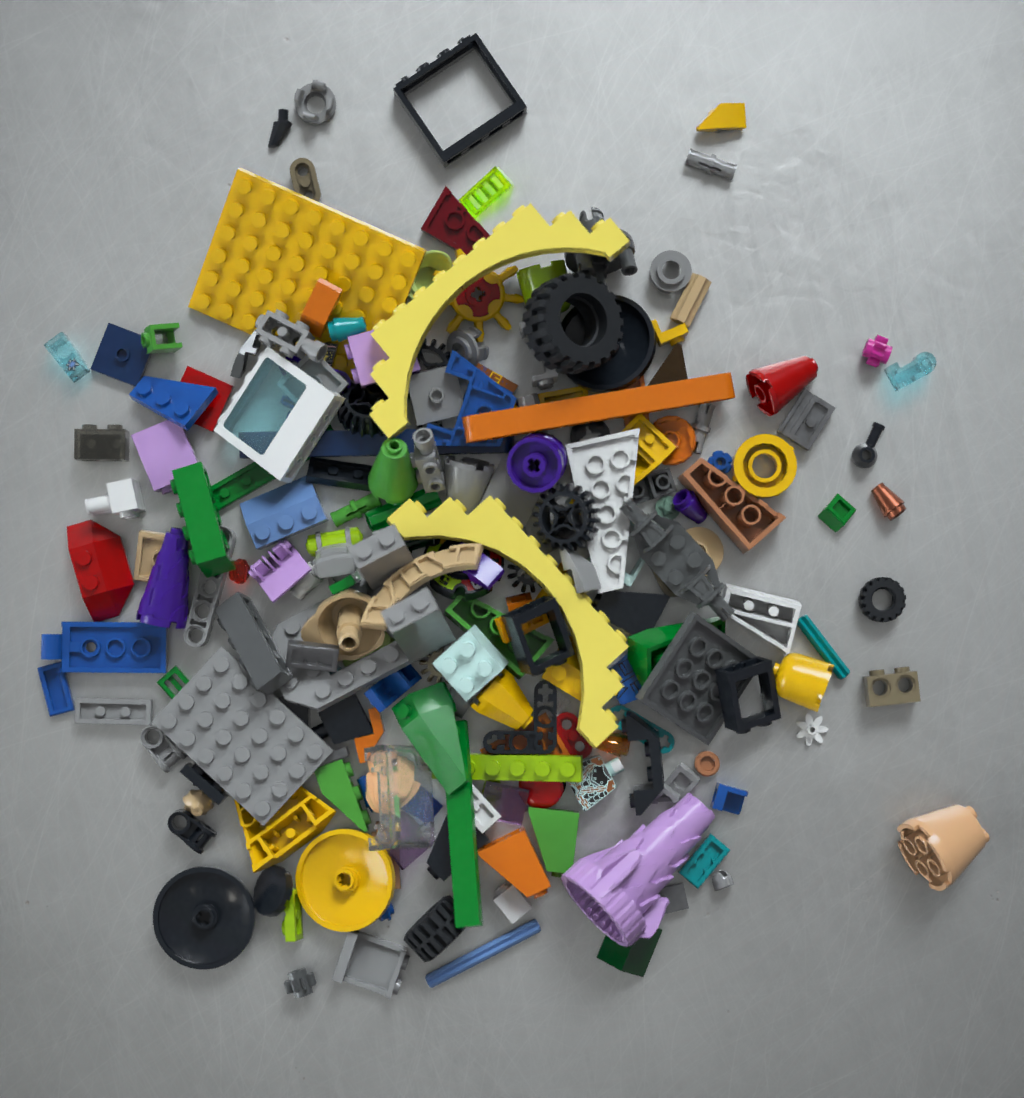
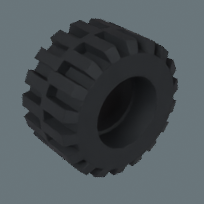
(434, 930)

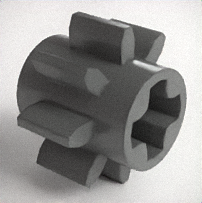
(300, 983)

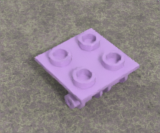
(280, 570)

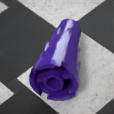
(167, 587)

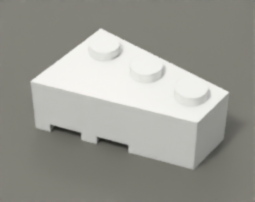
(764, 614)

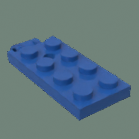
(119, 647)

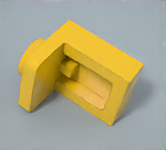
(670, 336)

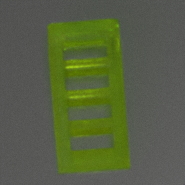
(496, 171)

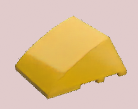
(287, 831)

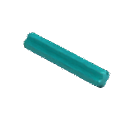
(822, 646)

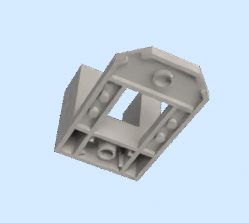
(413, 622)

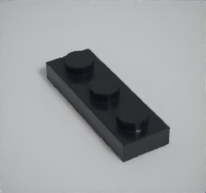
(338, 473)

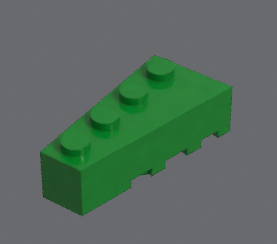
(201, 520)

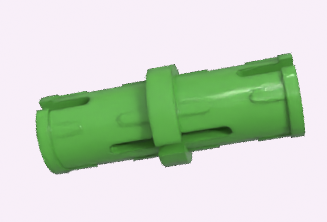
(355, 509)

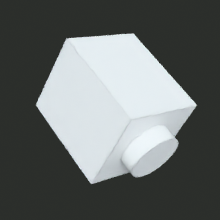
(511, 902)

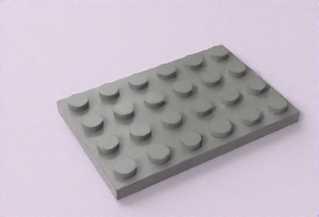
(242, 736)

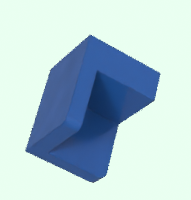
(728, 798)

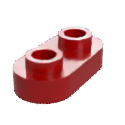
(572, 736)

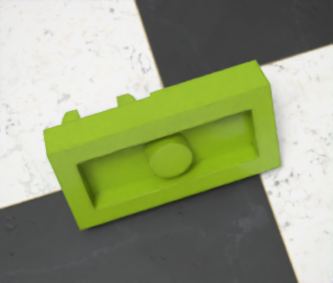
(292, 925)

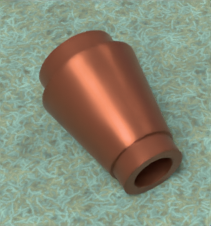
(888, 501)

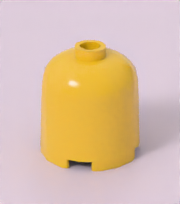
(802, 679)

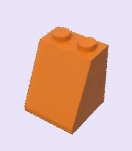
(517, 862)

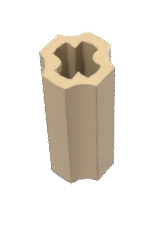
(690, 300)

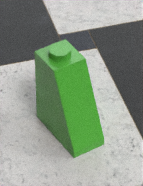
(555, 836)

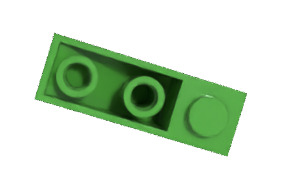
(338, 787)

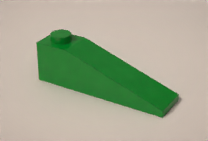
(649, 646)
(431, 727)

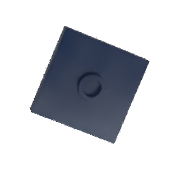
(121, 355)

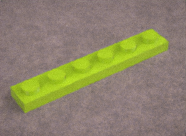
(526, 767)

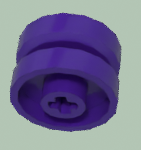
(526, 472)

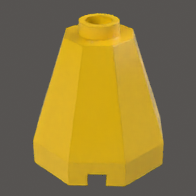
(504, 702)

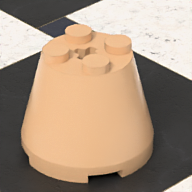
(942, 844)

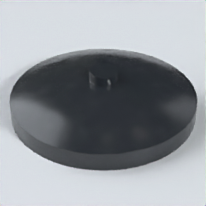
(630, 360)
(204, 917)

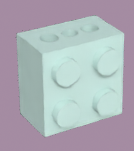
(470, 663)

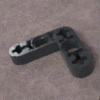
(531, 736)

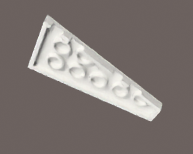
(608, 471)

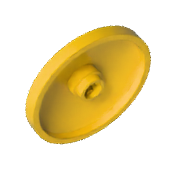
(343, 881)

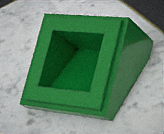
(836, 513)

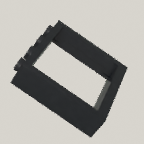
(444, 60)

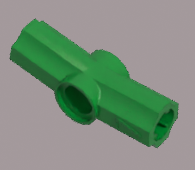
(378, 516)

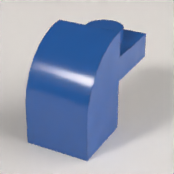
(392, 687)

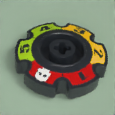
(457, 582)

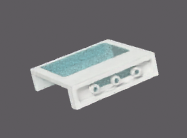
(278, 415)

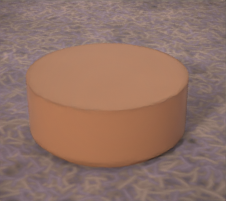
(706, 763)

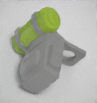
(333, 553)

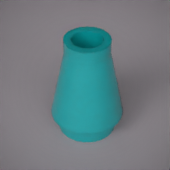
(344, 327)

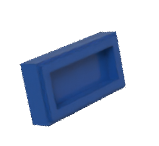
(56, 689)

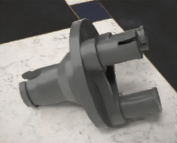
(598, 265)

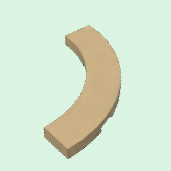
(417, 573)

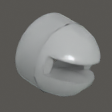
(722, 880)

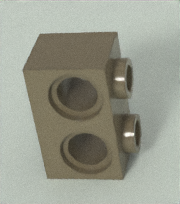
(891, 693)

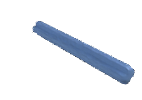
(483, 953)

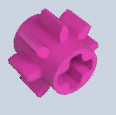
(877, 351)

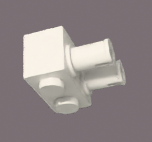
(122, 499)

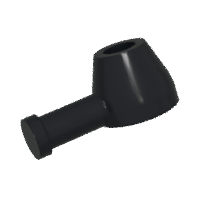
(871, 441)

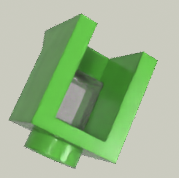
(160, 338)

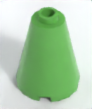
(392, 473)

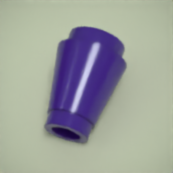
(689, 505)

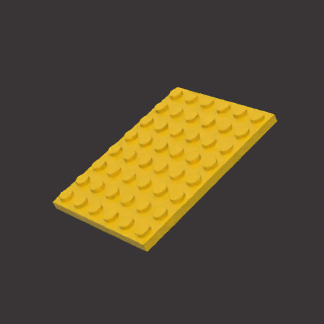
(277, 247)

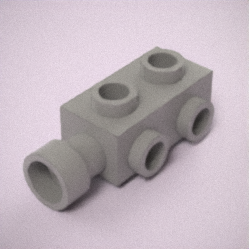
(288, 335)
(427, 460)

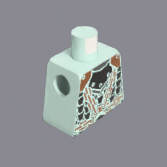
(596, 780)

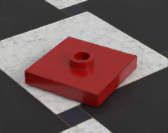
(211, 414)

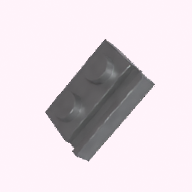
(806, 419)

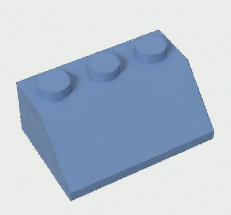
(283, 513)

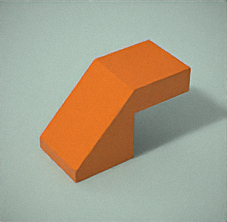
(320, 306)
(371, 739)

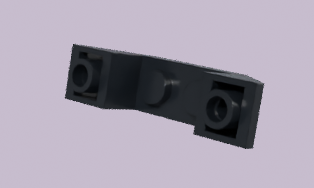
(640, 730)

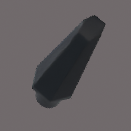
(279, 128)

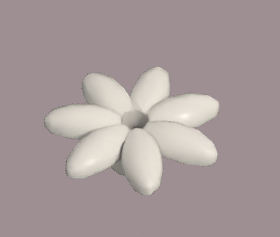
(806, 729)

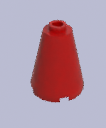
(780, 382)

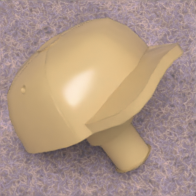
(339, 624)

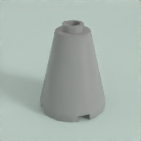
(467, 480)

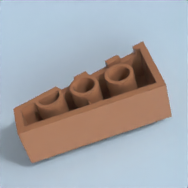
(730, 505)

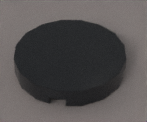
(272, 891)

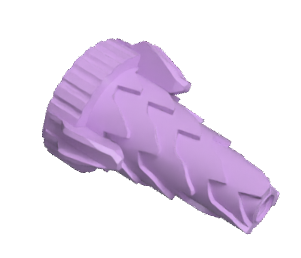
(623, 882)

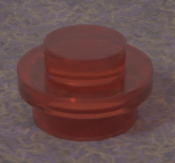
(241, 573)

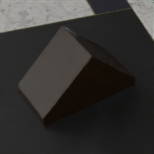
(672, 368)

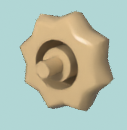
(197, 803)

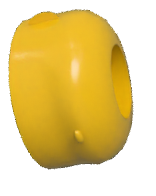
(781, 454)

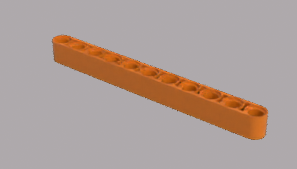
(598, 407)

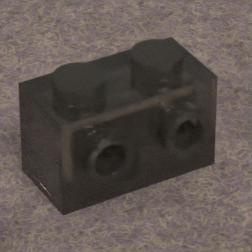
(101, 444)

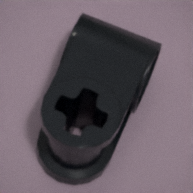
(192, 830)

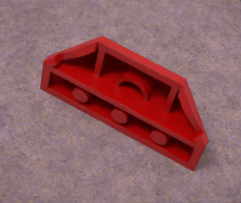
(100, 568)

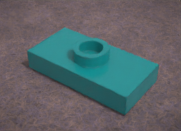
(704, 861)

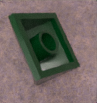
(629, 959)

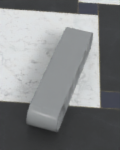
(211, 600)

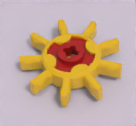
(488, 303)

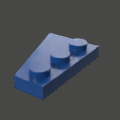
(174, 400)

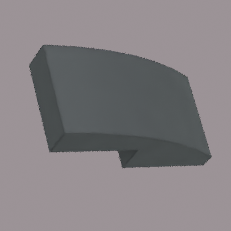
(654, 486)

